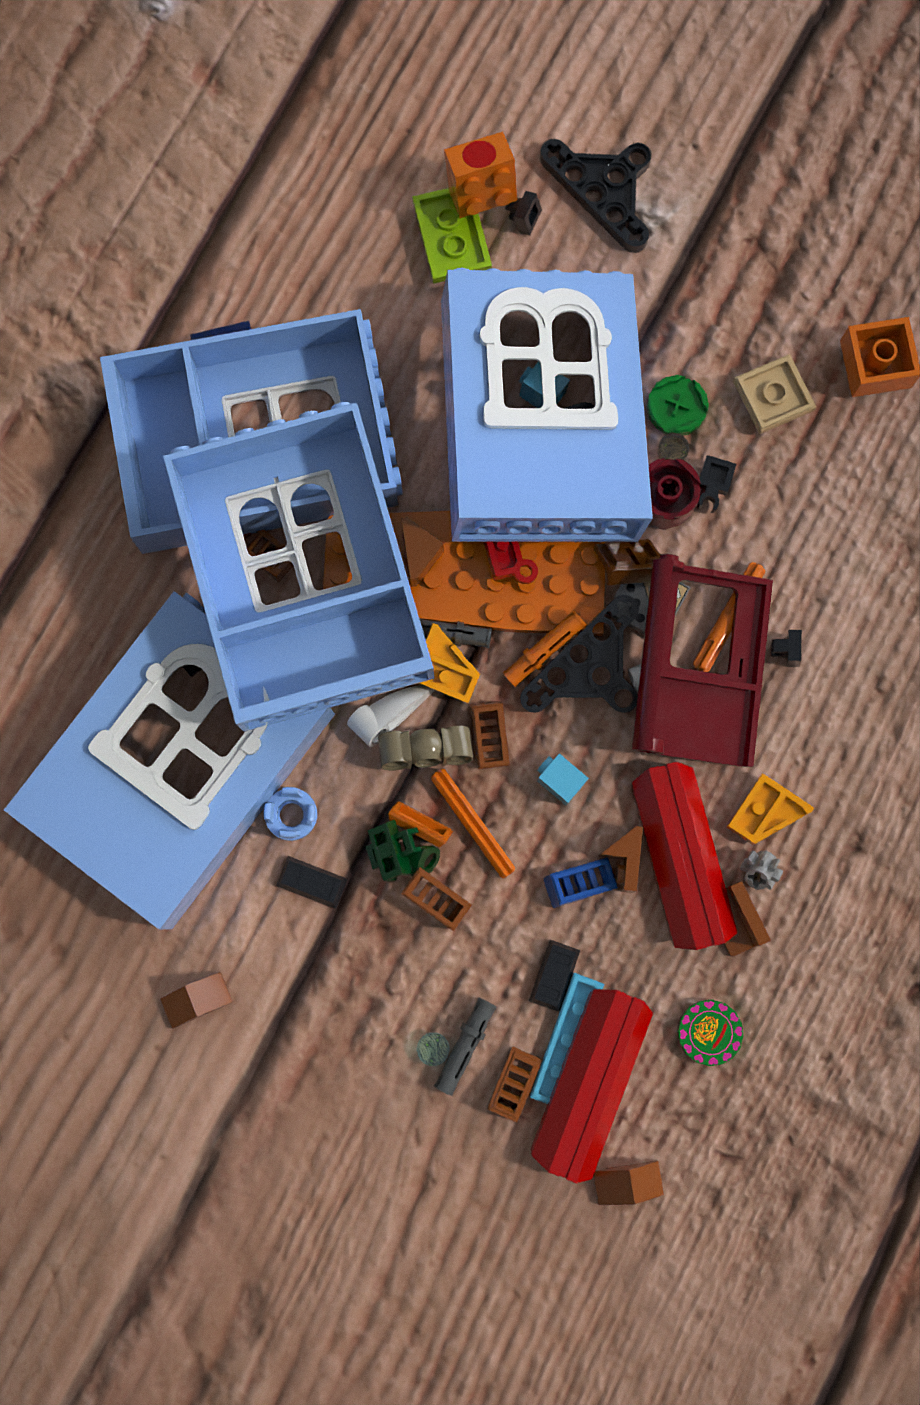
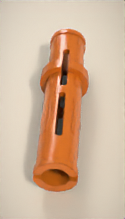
(543, 649)

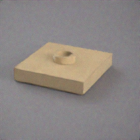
(774, 394)

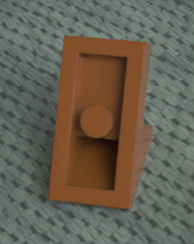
(629, 850)

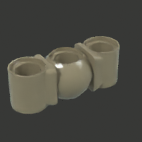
(425, 748)

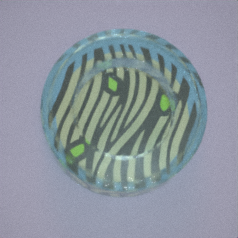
(433, 1049)

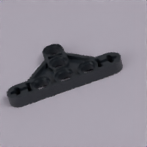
(594, 177)
(602, 653)

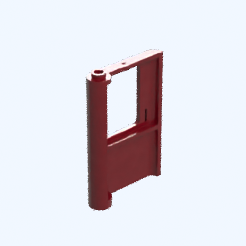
(693, 710)

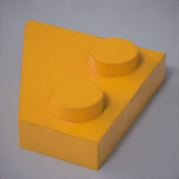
(451, 669)
(767, 810)

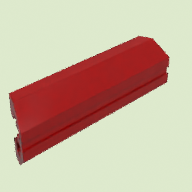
(683, 857)
(591, 1084)

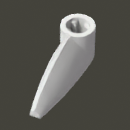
(387, 713)

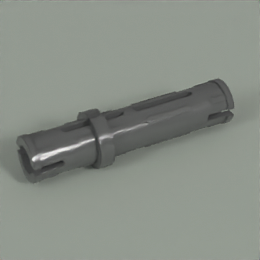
(461, 633)
(468, 1040)

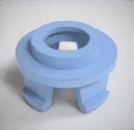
(288, 796)

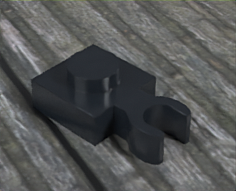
(715, 479)

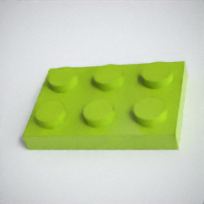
(447, 238)

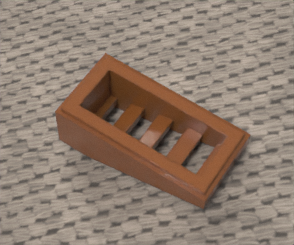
(280, 569)
(492, 762)
(457, 913)
(500, 1109)

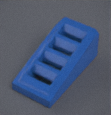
(555, 892)

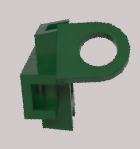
(401, 862)

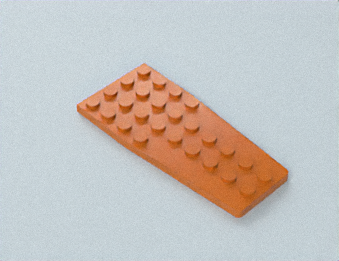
(463, 586)

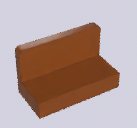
(747, 921)

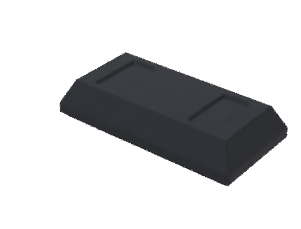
(312, 882)
(554, 975)

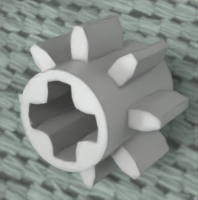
(761, 870)

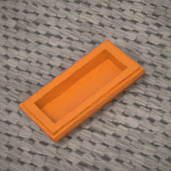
(428, 828)

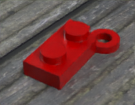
(506, 560)

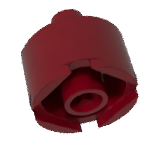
(684, 484)

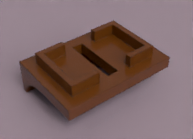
(620, 566)

